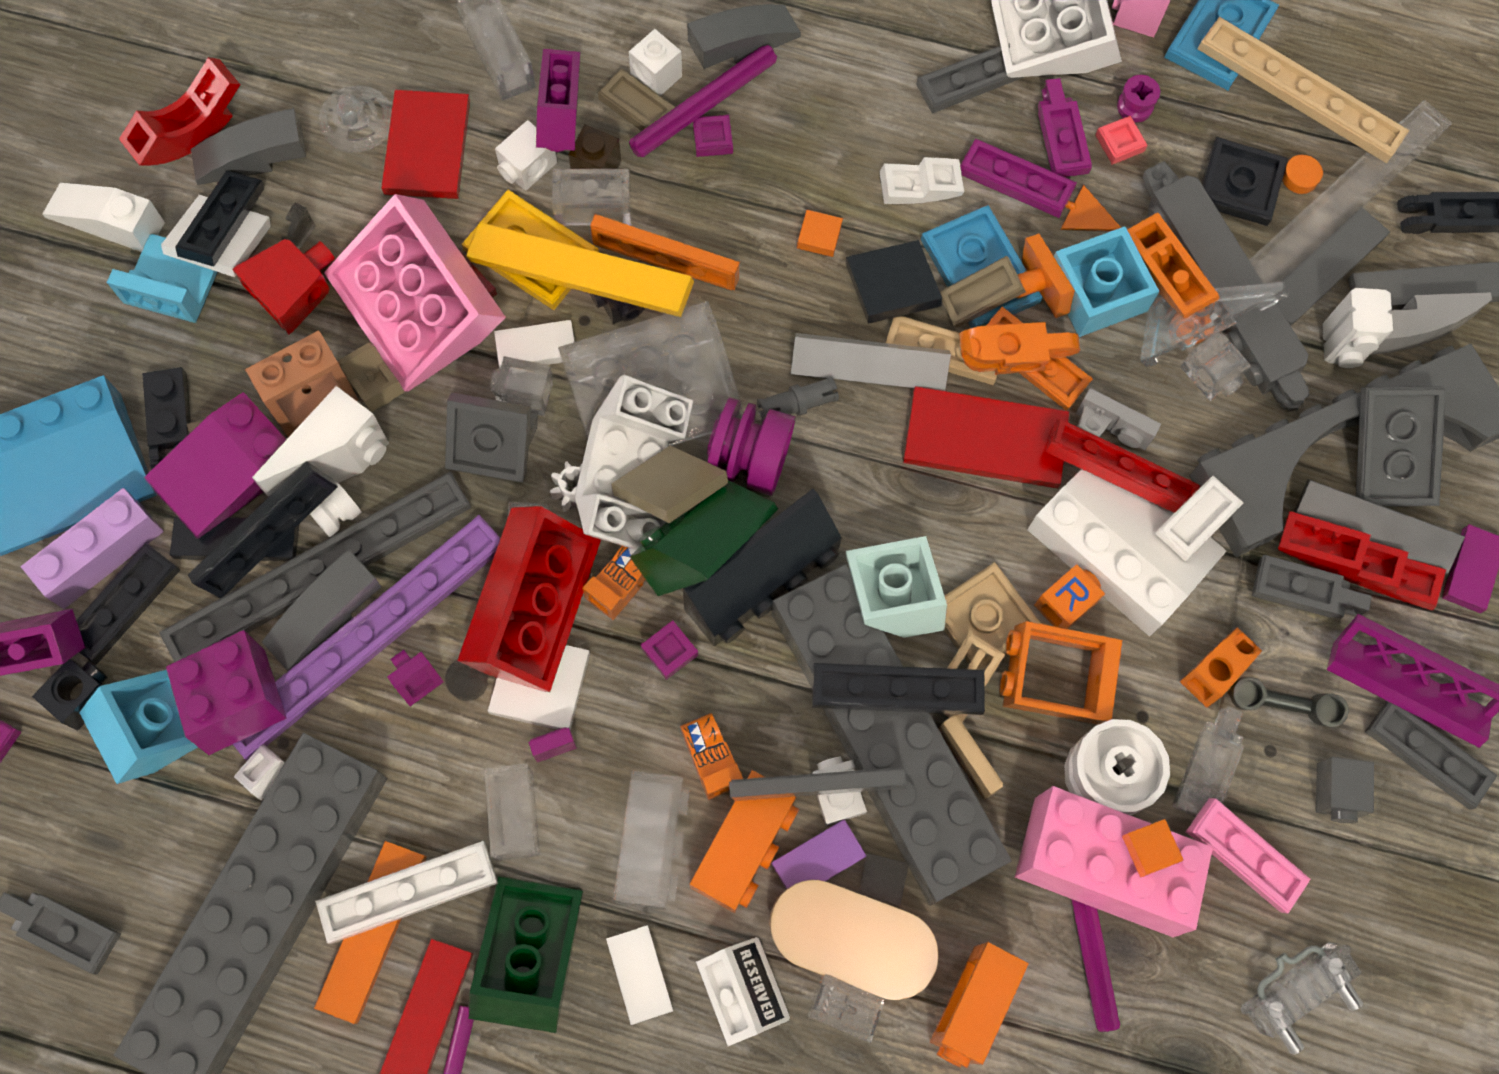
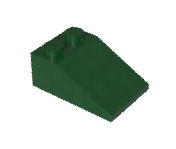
(525, 955)

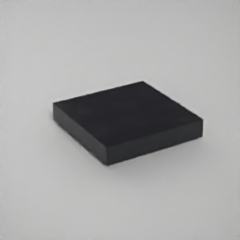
(1243, 180)
(893, 281)

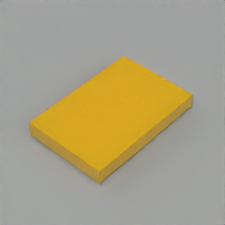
(520, 216)

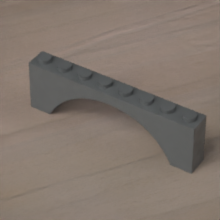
(1262, 466)

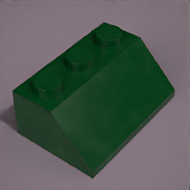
(701, 538)

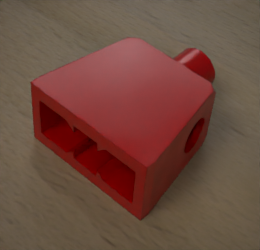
(286, 281)

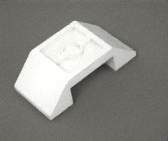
(624, 433)

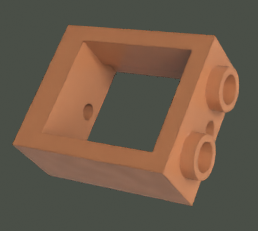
(286, 383)

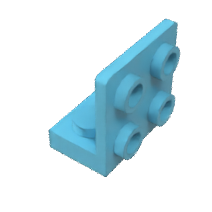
(163, 283)

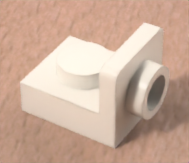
(842, 805)

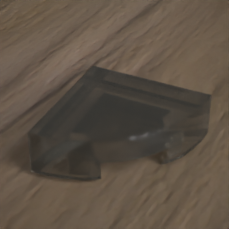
(300, 226)

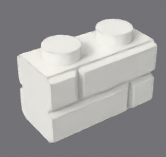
(1357, 327)

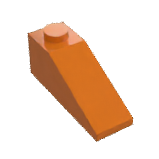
(1172, 267)

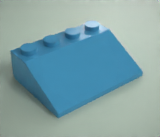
(65, 461)

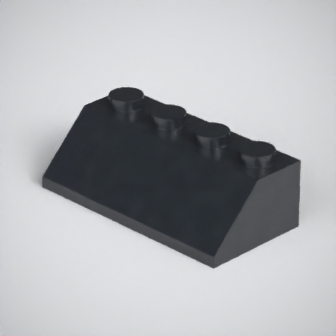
(764, 569)

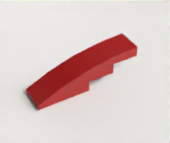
(1361, 561)

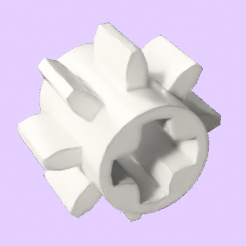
(566, 478)

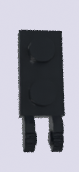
(1451, 212)
(165, 410)

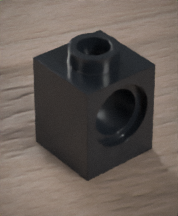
(55, 692)

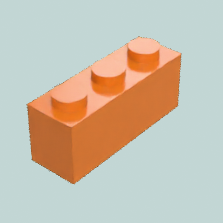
(741, 848)

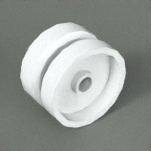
(1135, 753)

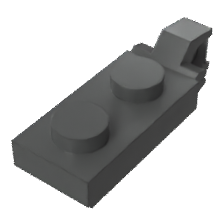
(1307, 589)
(60, 930)

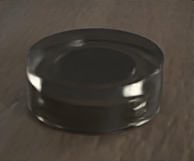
(465, 682)

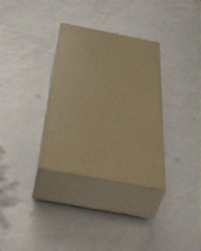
(633, 100)
(982, 292)

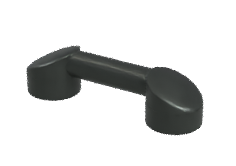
(1322, 709)

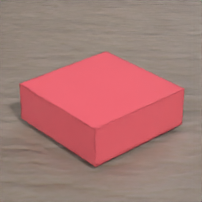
(1121, 140)

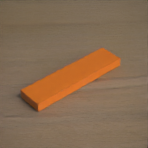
(665, 252)
(363, 954)

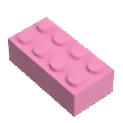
(1081, 854)

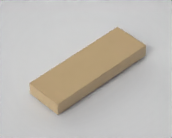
(920, 334)

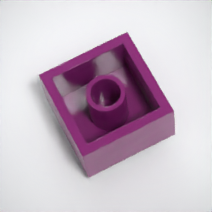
(225, 693)

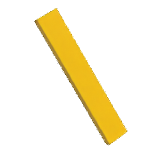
(580, 269)

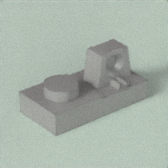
(1101, 413)

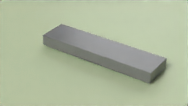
(870, 362)

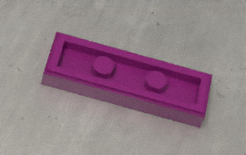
(1017, 178)

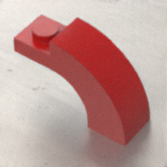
(175, 129)

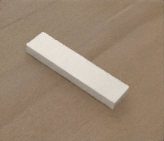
(406, 892)

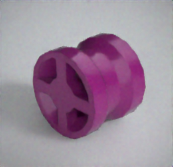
(1130, 103)

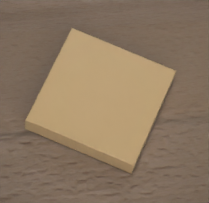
(986, 608)

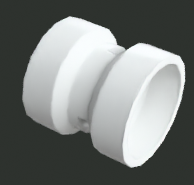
(333, 509)

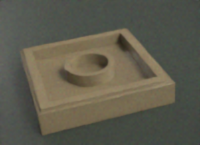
(669, 483)

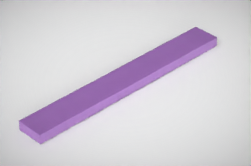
(378, 626)

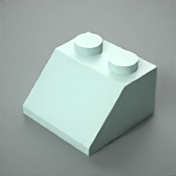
(898, 587)

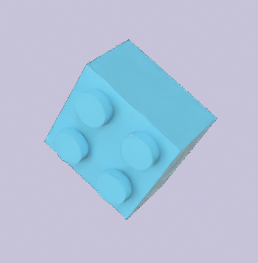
(1107, 281)

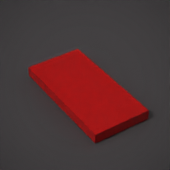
(983, 437)

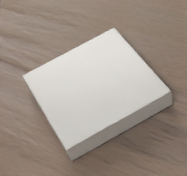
(238, 250)
(542, 708)

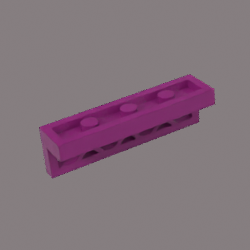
(1411, 685)

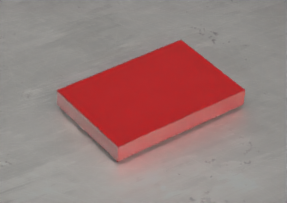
(426, 144)

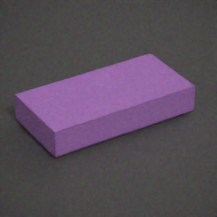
(820, 856)

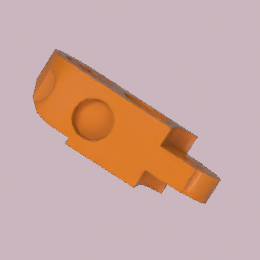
(1015, 347)

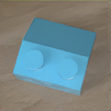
(136, 725)

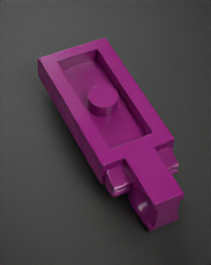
(1063, 132)

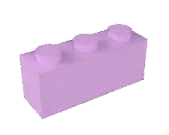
(92, 549)

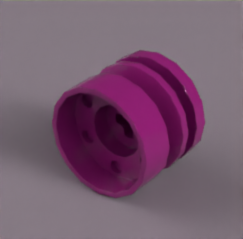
(751, 445)

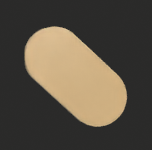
(854, 939)

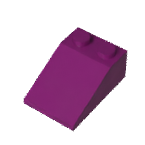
(214, 465)

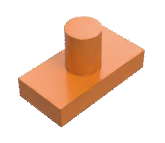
(1045, 276)

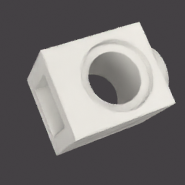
(656, 62)
(520, 158)

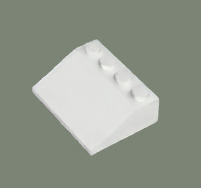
(1055, 36)
(1116, 541)

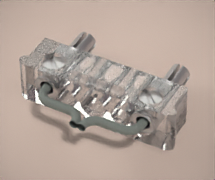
(1302, 990)

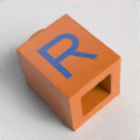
(1070, 597)

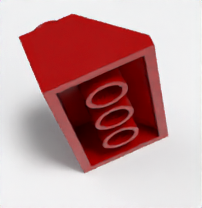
(529, 598)

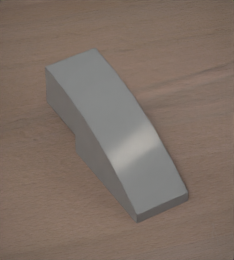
(1430, 318)

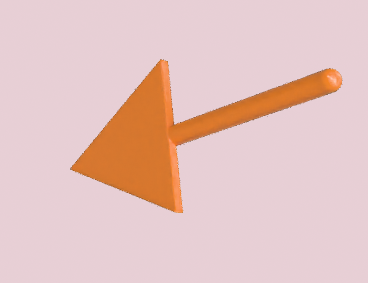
(1088, 214)

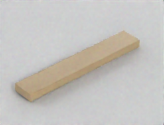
(1303, 90)

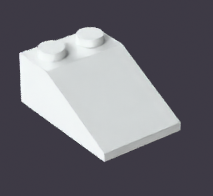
(335, 438)

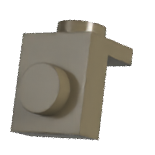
(370, 377)

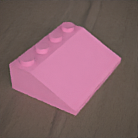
(413, 291)

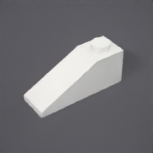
(105, 213)

